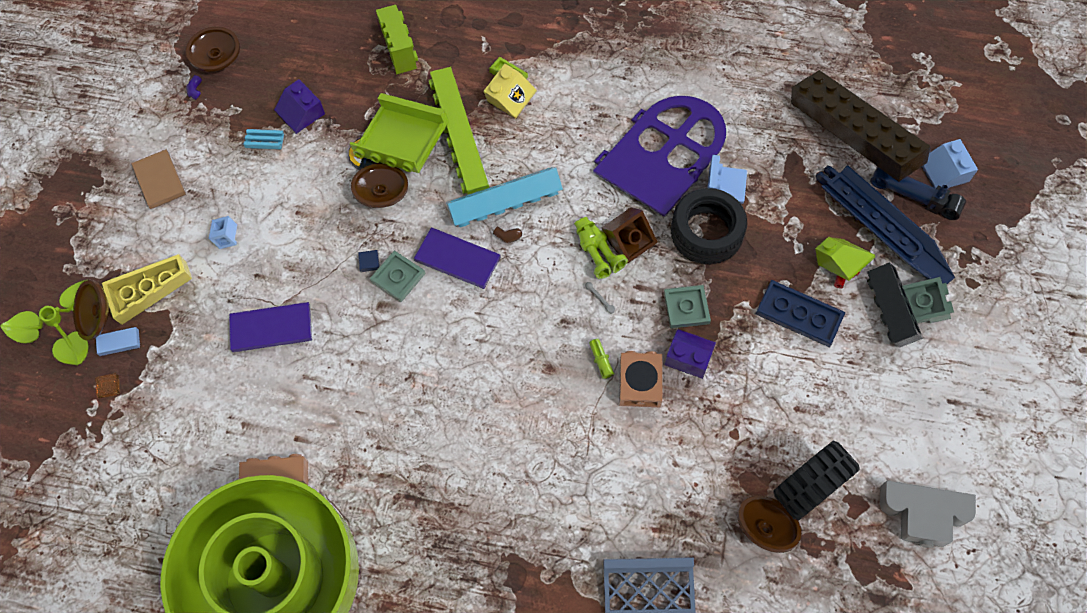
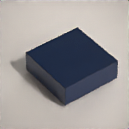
(368, 260)

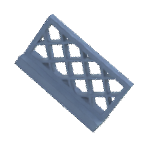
(649, 565)

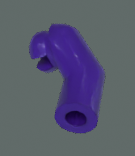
(191, 87)

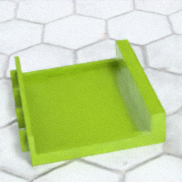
(401, 133)

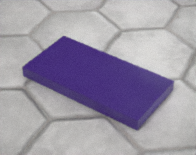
(457, 258)
(270, 327)

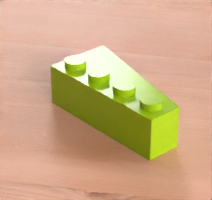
(397, 39)

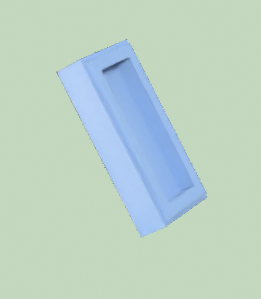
(117, 341)

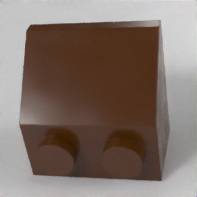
(630, 234)

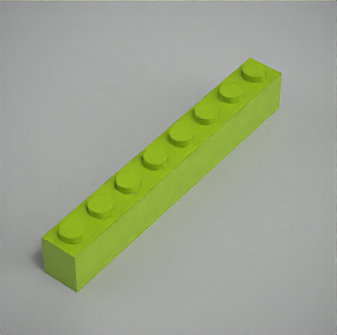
(459, 132)

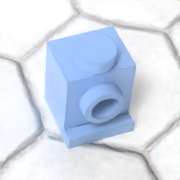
(223, 232)

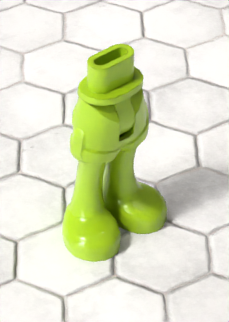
(592, 238)

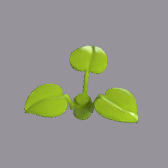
(25, 326)

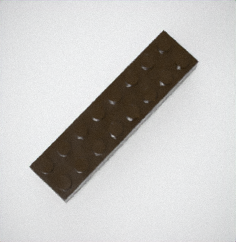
(860, 125)

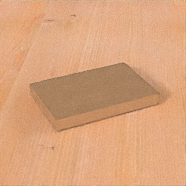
(158, 179)

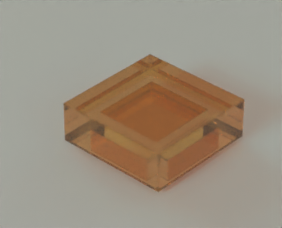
(107, 385)

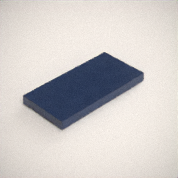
(800, 313)

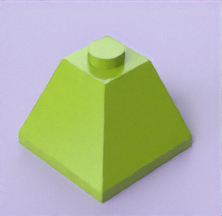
(842, 257)

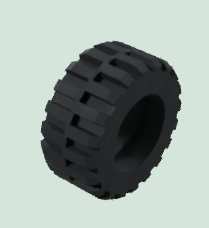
(816, 480)

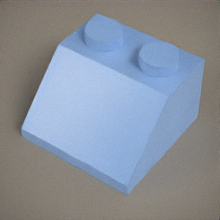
(950, 165)

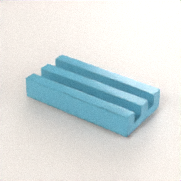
(264, 136)

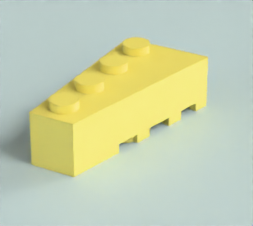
(144, 287)

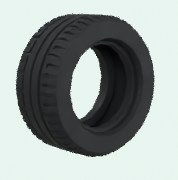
(716, 203)

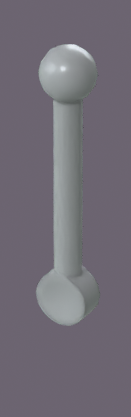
(610, 308)

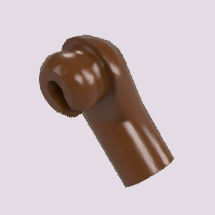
(508, 236)

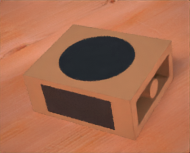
(640, 379)

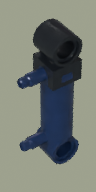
(936, 199)

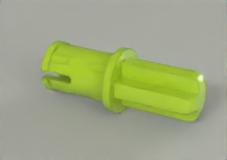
(601, 359)

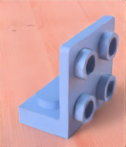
(727, 179)

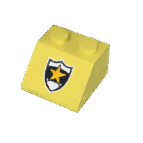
(509, 91)

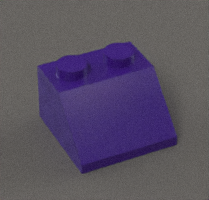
(299, 106)
(689, 353)

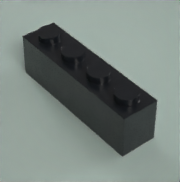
(894, 305)

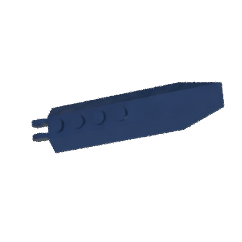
(886, 222)

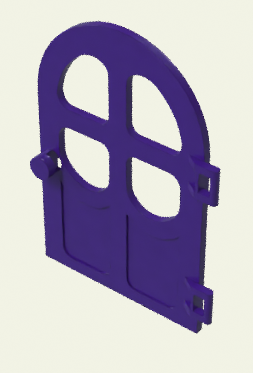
(649, 174)

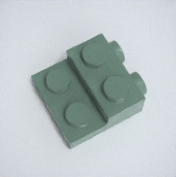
(929, 300)

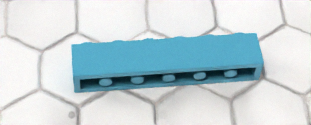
(504, 196)

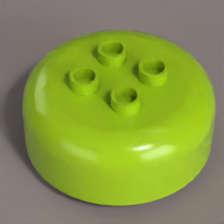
(261, 550)

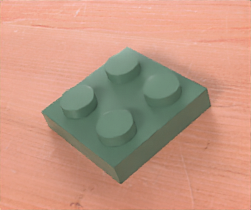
(397, 276)
(687, 306)

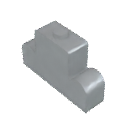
(927, 511)

